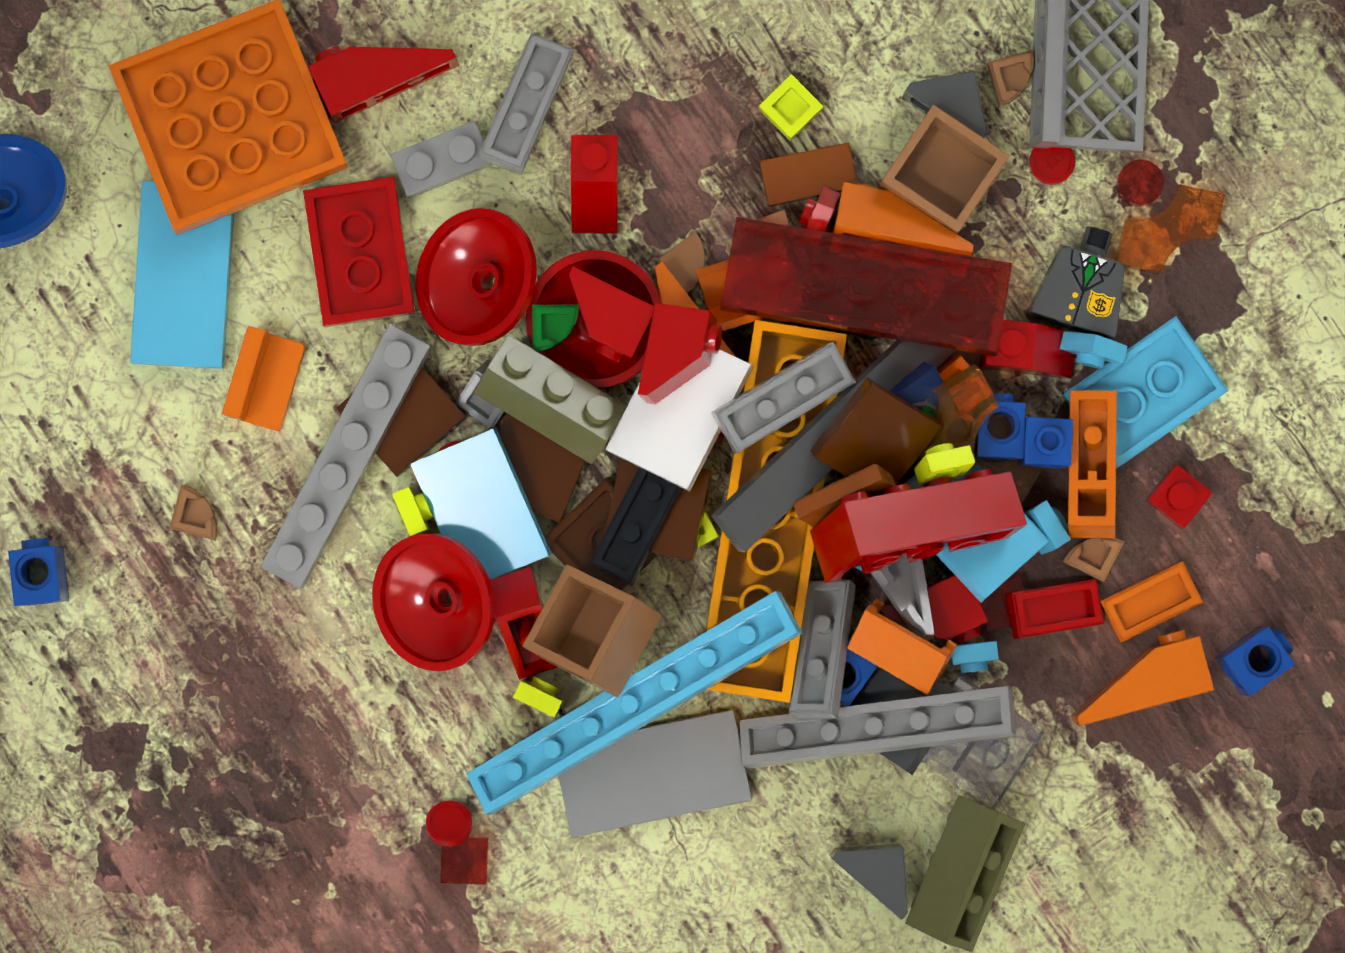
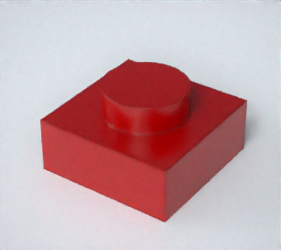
(818, 213)
(1179, 496)

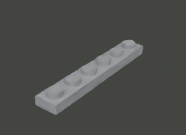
(346, 456)
(879, 727)

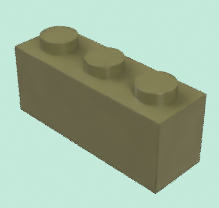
(550, 399)
(964, 873)

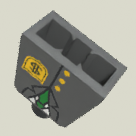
(1082, 288)

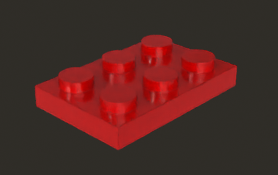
(359, 252)

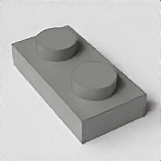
(440, 160)

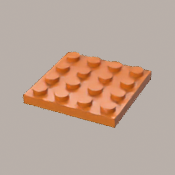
(227, 117)

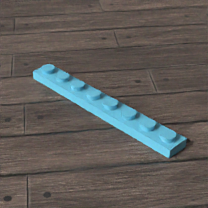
(643, 699)

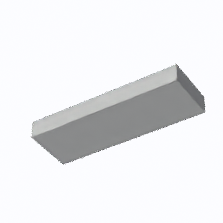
(526, 104)
(783, 397)
(822, 649)

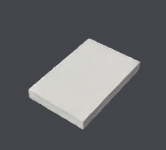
(679, 430)

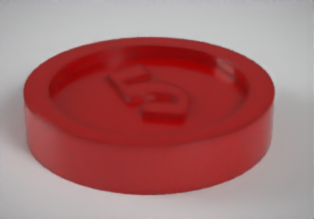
(1052, 164)
(449, 823)

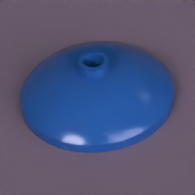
(30, 188)

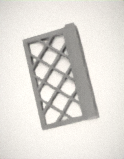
(1050, 70)

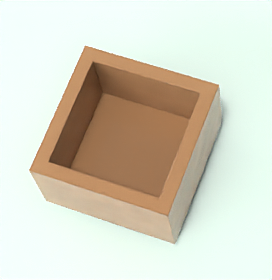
(944, 169)
(592, 630)

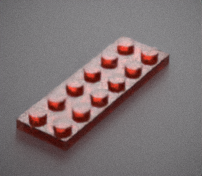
(866, 286)

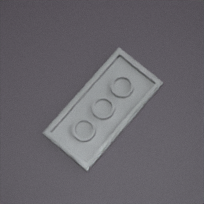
(657, 775)

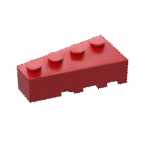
(917, 522)

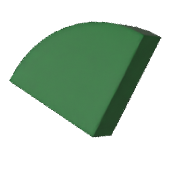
(552, 325)

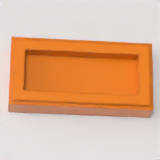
(1150, 601)

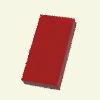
(1054, 608)

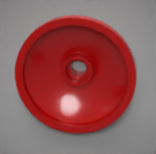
(458, 273)
(577, 350)
(415, 607)

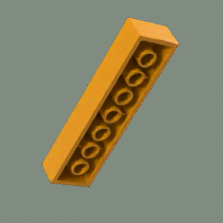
(785, 552)

